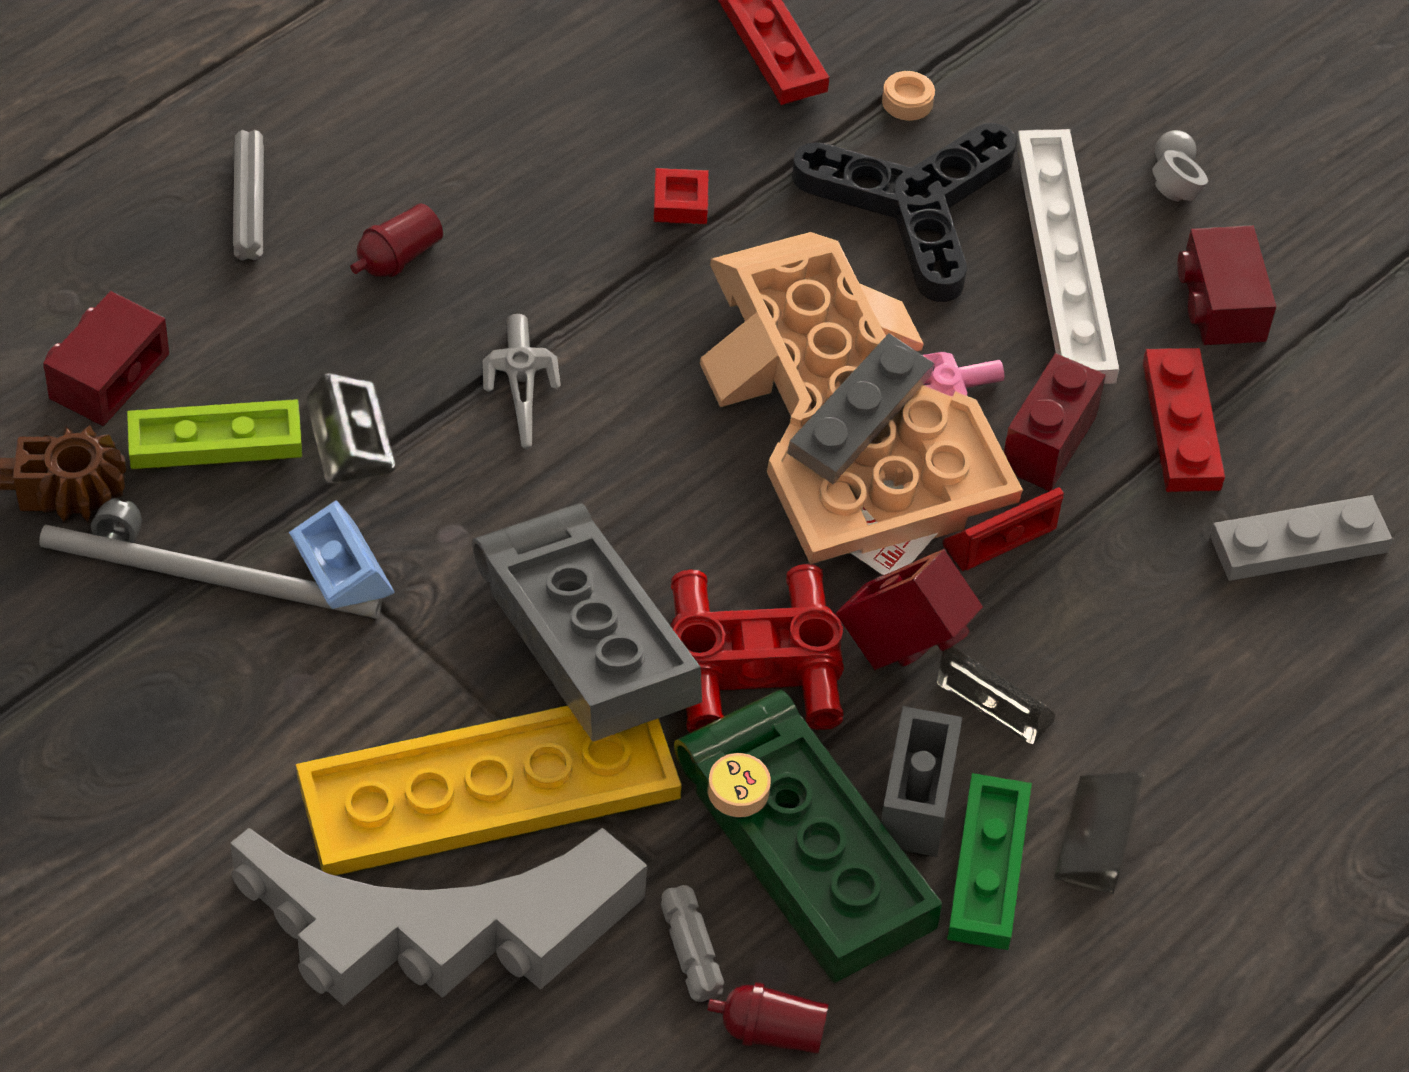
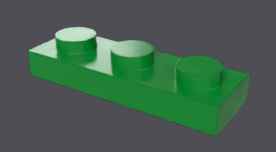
(989, 861)

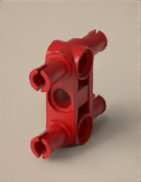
(763, 646)

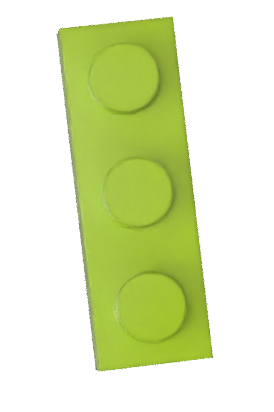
(214, 434)

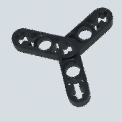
(914, 212)

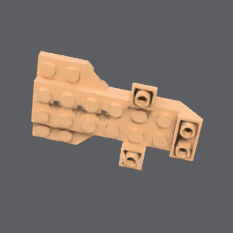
(808, 333)

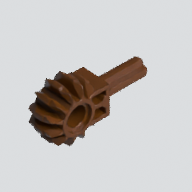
(64, 473)

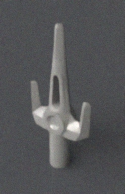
(520, 365)

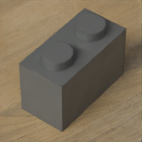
(920, 779)

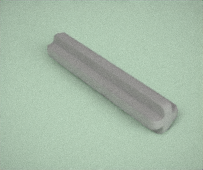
(248, 195)

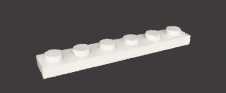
(1066, 250)

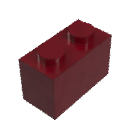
(1227, 285)
(106, 358)
(1053, 421)
(910, 611)

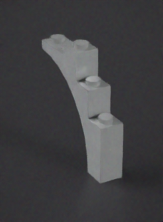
(442, 935)

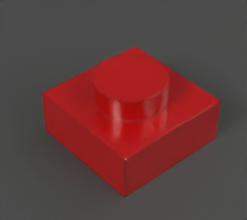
(681, 196)

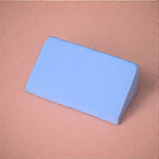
(340, 558)

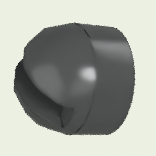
(116, 511)

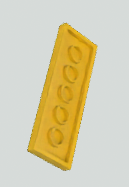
(478, 787)

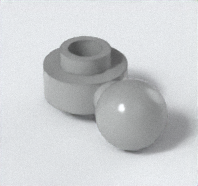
(1176, 171)

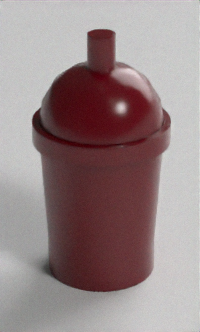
(397, 242)
(772, 1018)

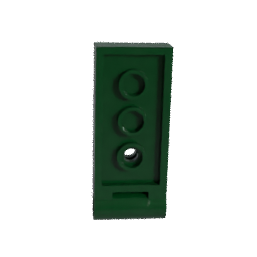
(815, 840)

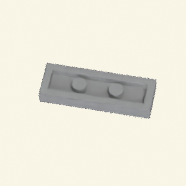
(1300, 537)

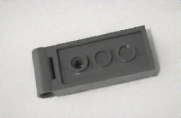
(588, 621)

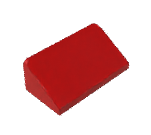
(1005, 530)

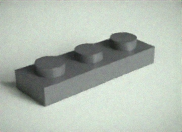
(860, 408)

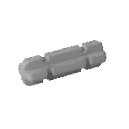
(692, 943)

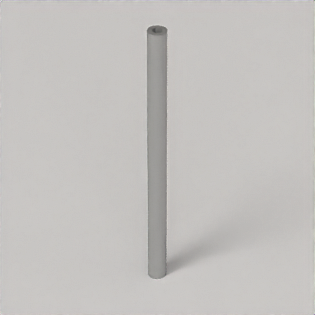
(195, 568)

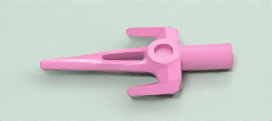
(949, 378)

